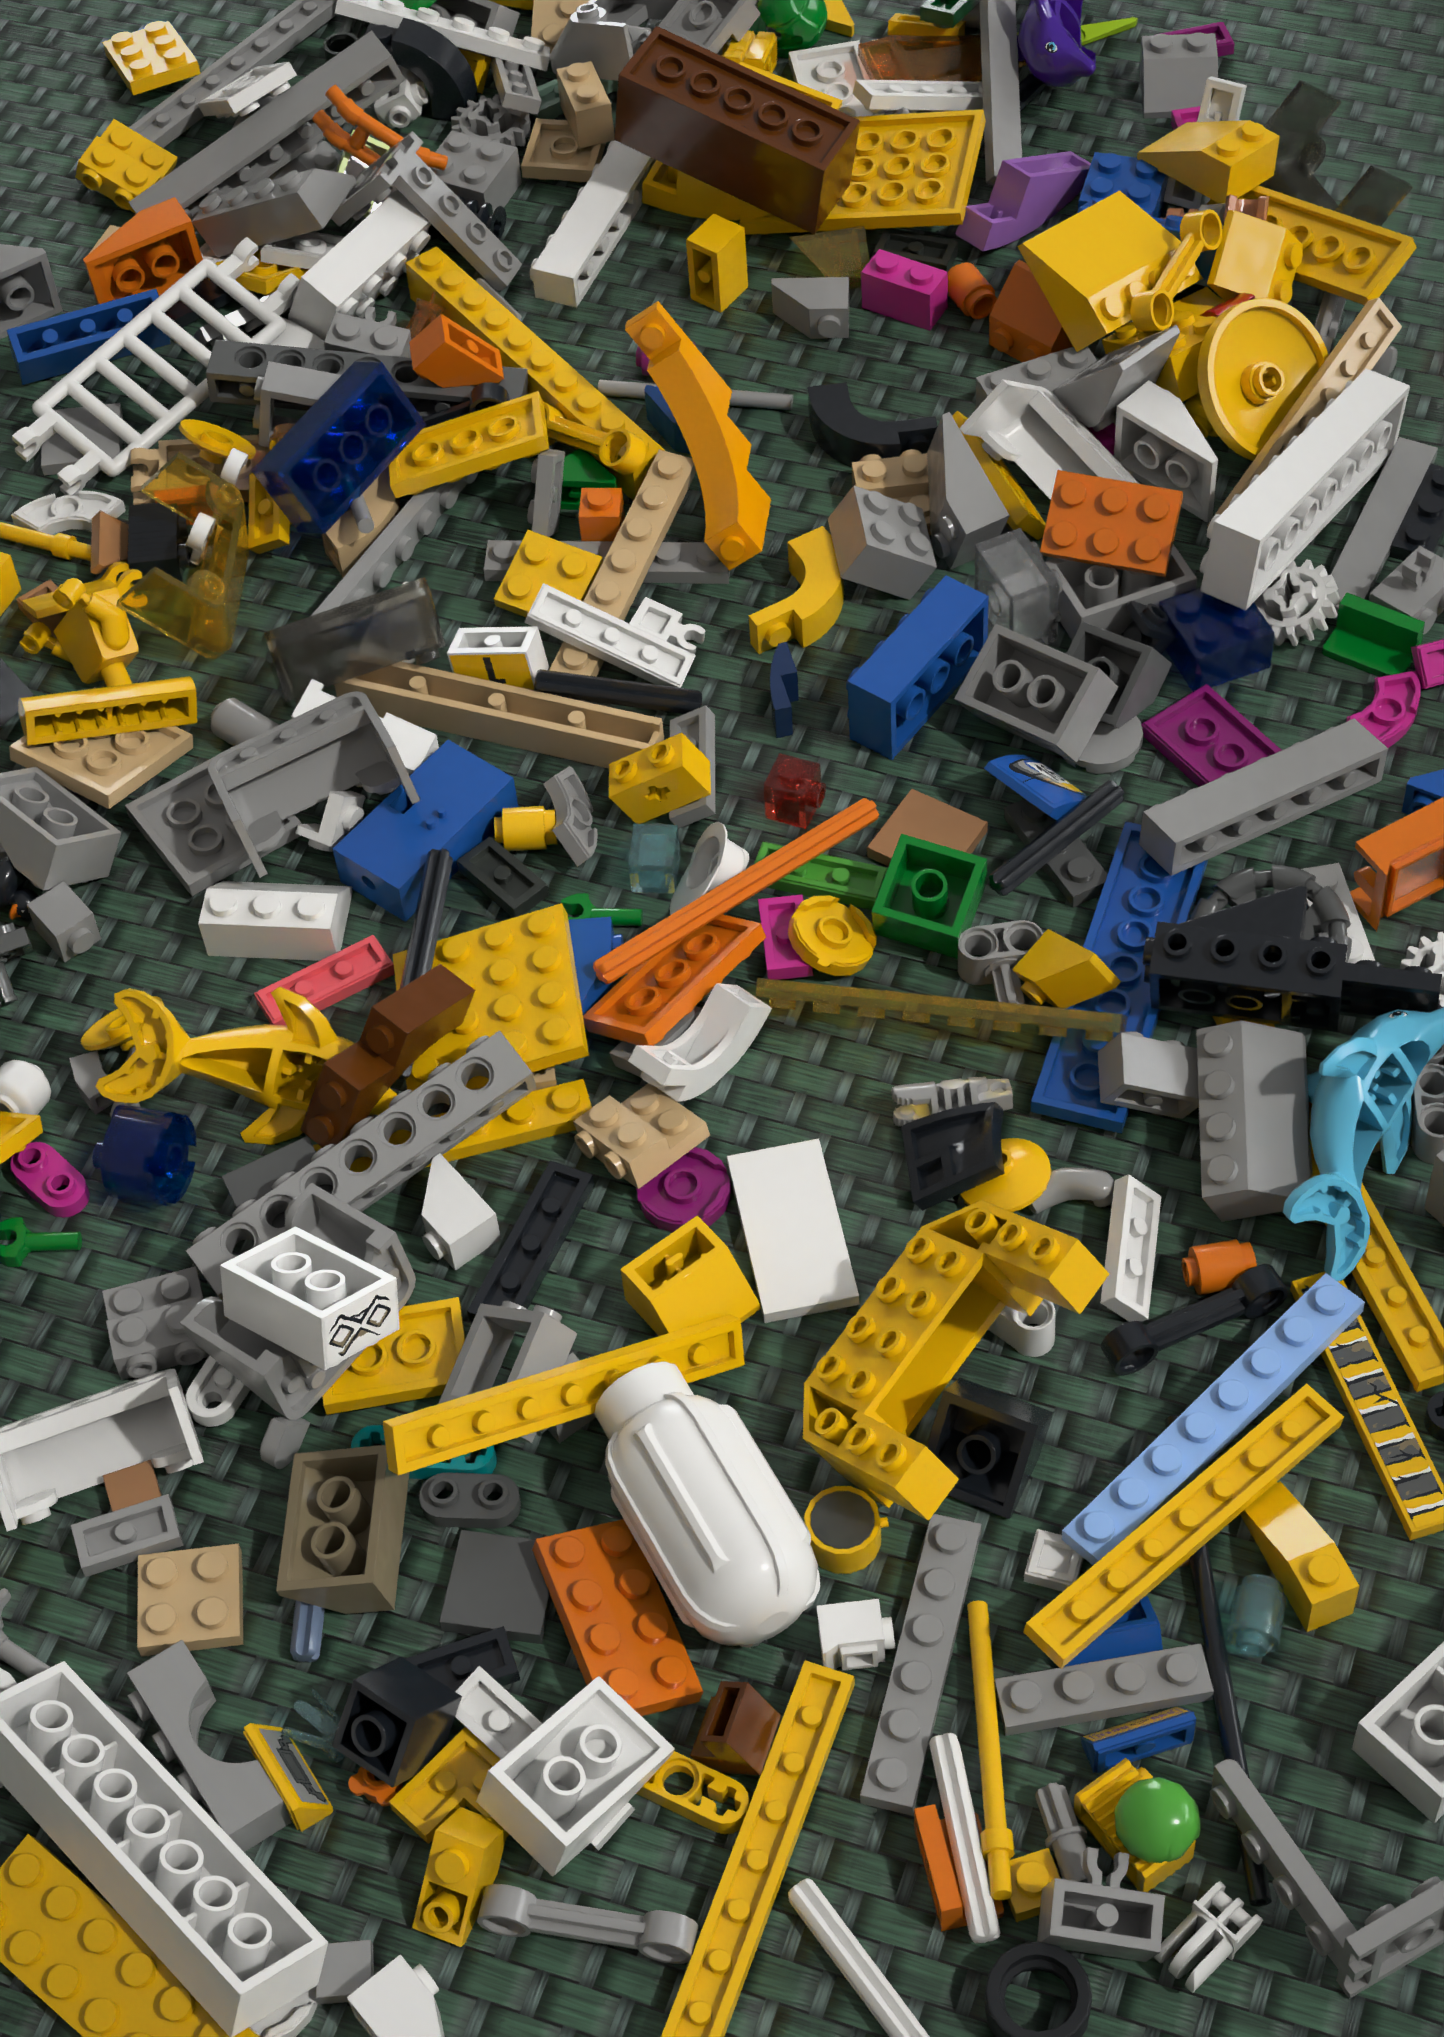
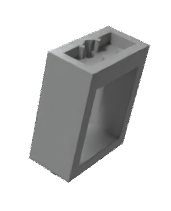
(290, 385)
(489, 1338)

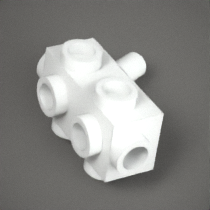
(403, 102)

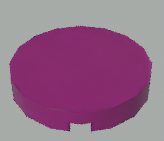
(686, 1189)

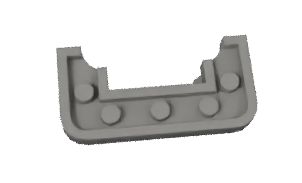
(266, 1368)

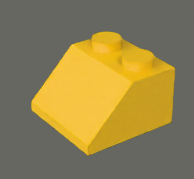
(1255, 259)

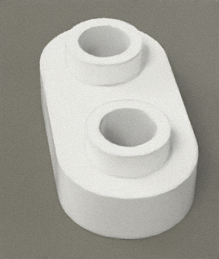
(211, 1385)

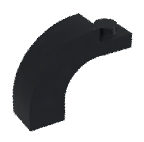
(433, 61)
(851, 436)

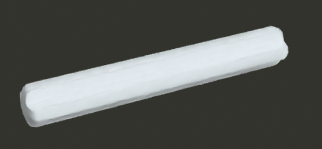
(964, 1838)
(854, 1961)

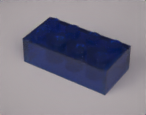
(339, 447)

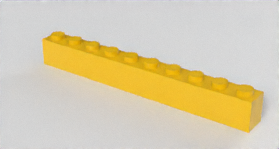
(519, 347)

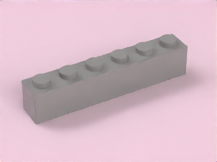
(1262, 796)

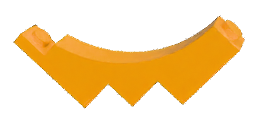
(700, 403)

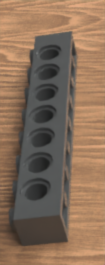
(237, 365)

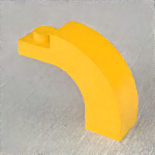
(813, 606)

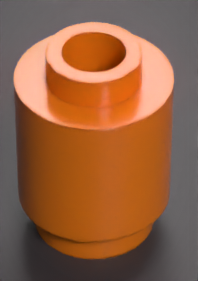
(970, 290)
(1217, 1265)

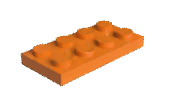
(673, 982)
(617, 1616)

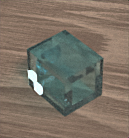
(654, 858)

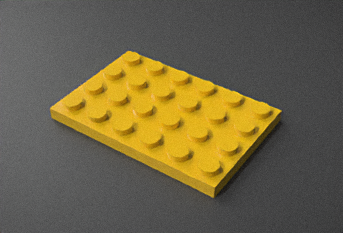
(903, 174)

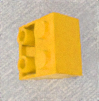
(687, 1281)

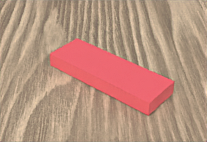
(331, 978)

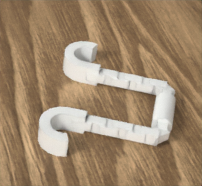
(205, 524)

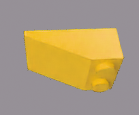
(1216, 156)

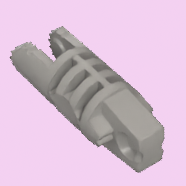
(932, 1098)

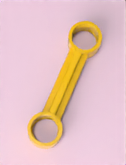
(1155, 308)
(596, 441)

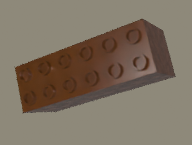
(735, 129)

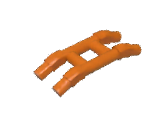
(365, 126)

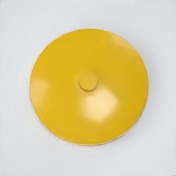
(1255, 370)

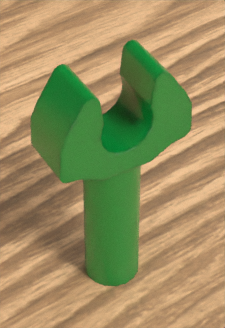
(581, 905)
(26, 1241)

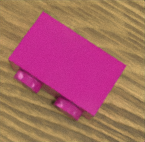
(904, 289)

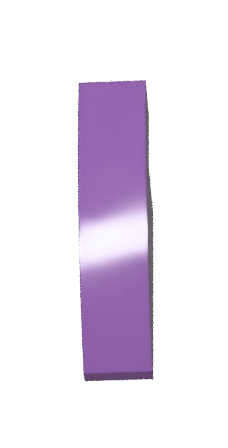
(1024, 198)

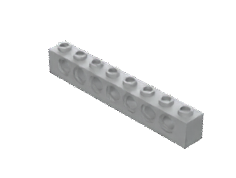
(391, 1164)

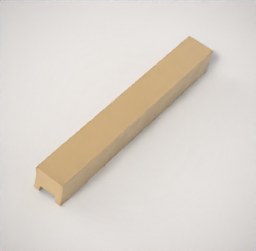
(506, 714)

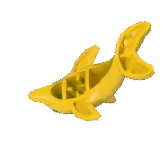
(258, 1061)

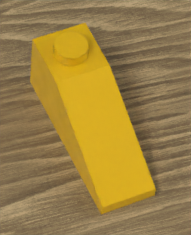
(1302, 1558)

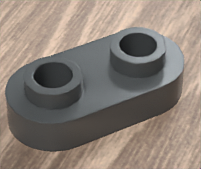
(468, 1502)

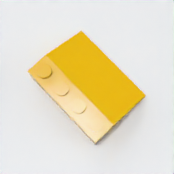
(1098, 265)

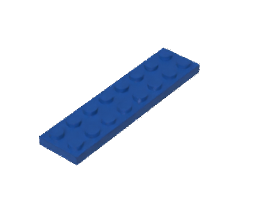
(1127, 912)

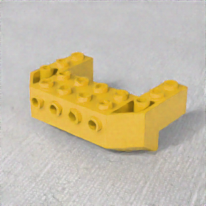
(918, 1335)

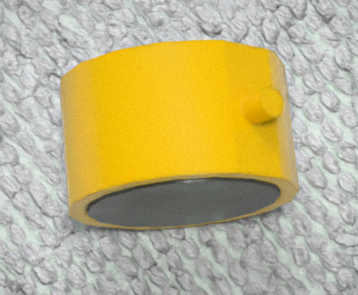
(844, 1529)

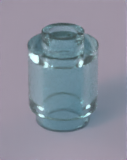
(1257, 1616)

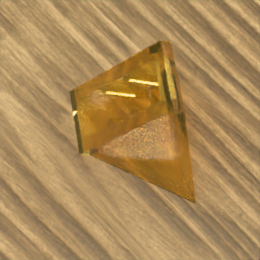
(837, 252)

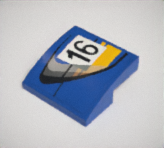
(1036, 784)

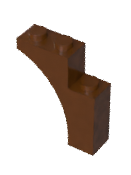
(391, 1040)

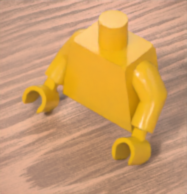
(90, 636)

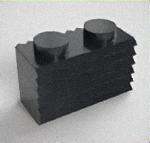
(157, 540)

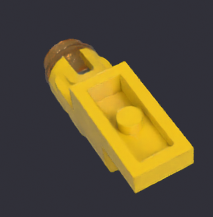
(267, 523)

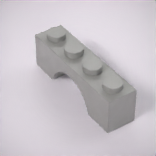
(177, 1699)

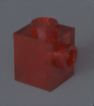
(793, 791)

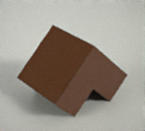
(736, 1730)

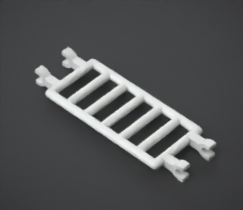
(94, 459)

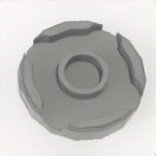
(1111, 747)

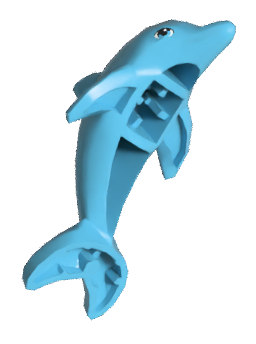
(1357, 1101)

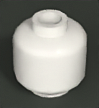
(23, 1088)

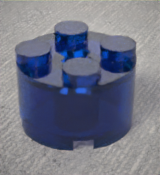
(146, 1155)

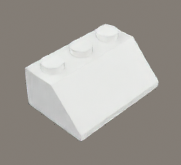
(274, 920)

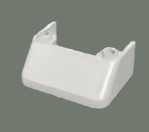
(1039, 435)
(90, 1438)

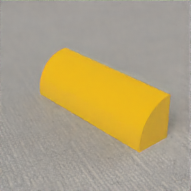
(108, 710)

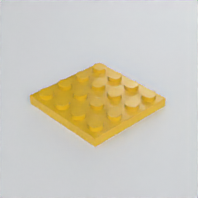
(521, 987)

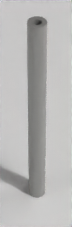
(738, 397)

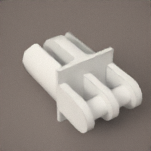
(1209, 1934)

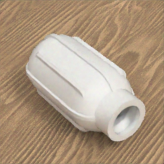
(705, 1508)

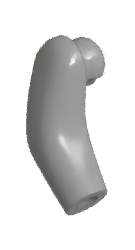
(1075, 1184)

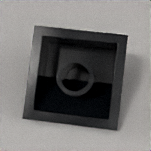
(988, 1444)

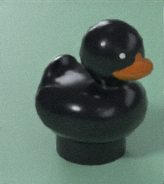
(10, 890)

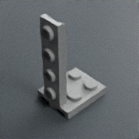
(436, 203)
(1362, 1956)

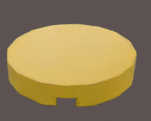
(832, 936)

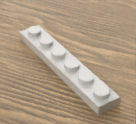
(460, 31)

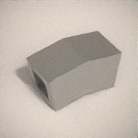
(86, 1071)

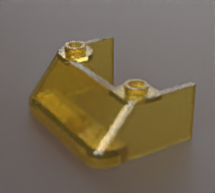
(207, 607)

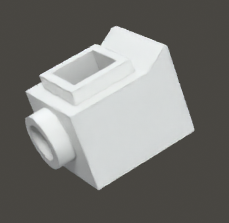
(854, 1634)

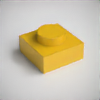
(1028, 1878)

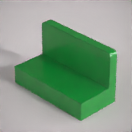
(1373, 637)

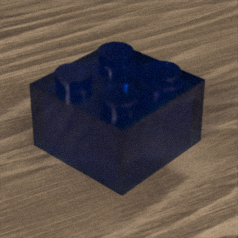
(1216, 639)

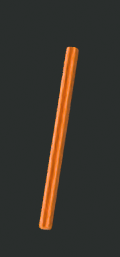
(735, 891)

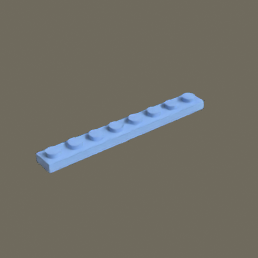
(1214, 1418)

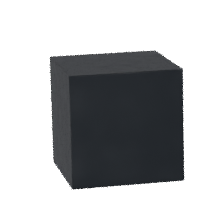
(396, 1721)

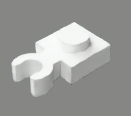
(667, 625)

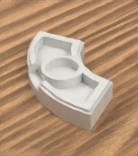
(66, 512)

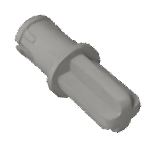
(1063, 1832)

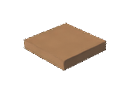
(930, 821)

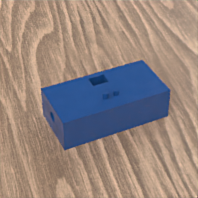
(455, 812)

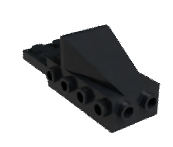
(1263, 950)

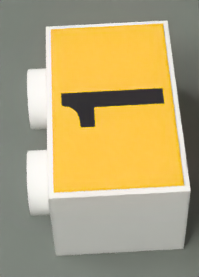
(499, 654)

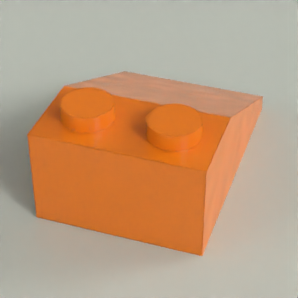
(144, 253)

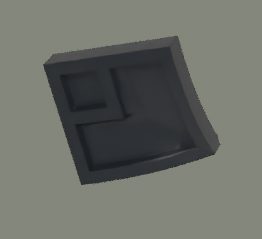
(953, 1151)

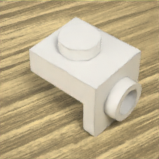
(340, 817)

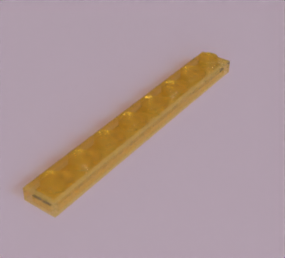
(960, 1011)

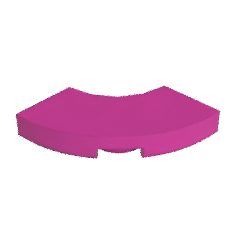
(1392, 707)

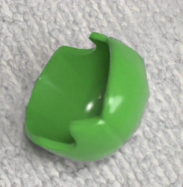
(1157, 1820)

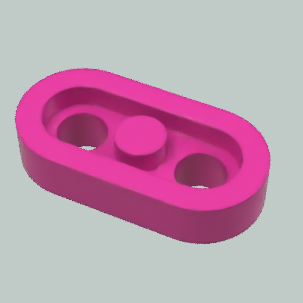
(46, 1176)

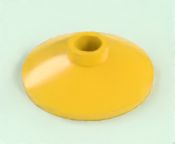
(214, 440)
(109, 1032)
(1024, 1180)

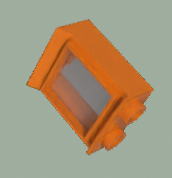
(1406, 862)

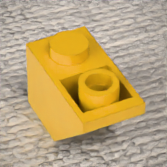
(458, 1869)

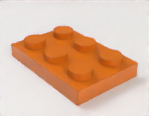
(1111, 523)

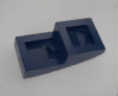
(783, 690)

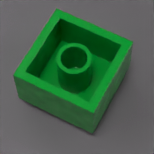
(929, 895)

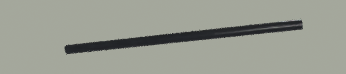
(1224, 1697)

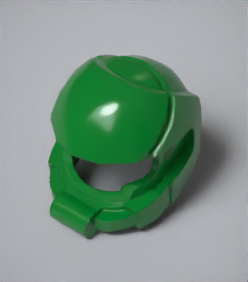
(797, 21)

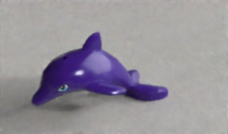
(1053, 44)

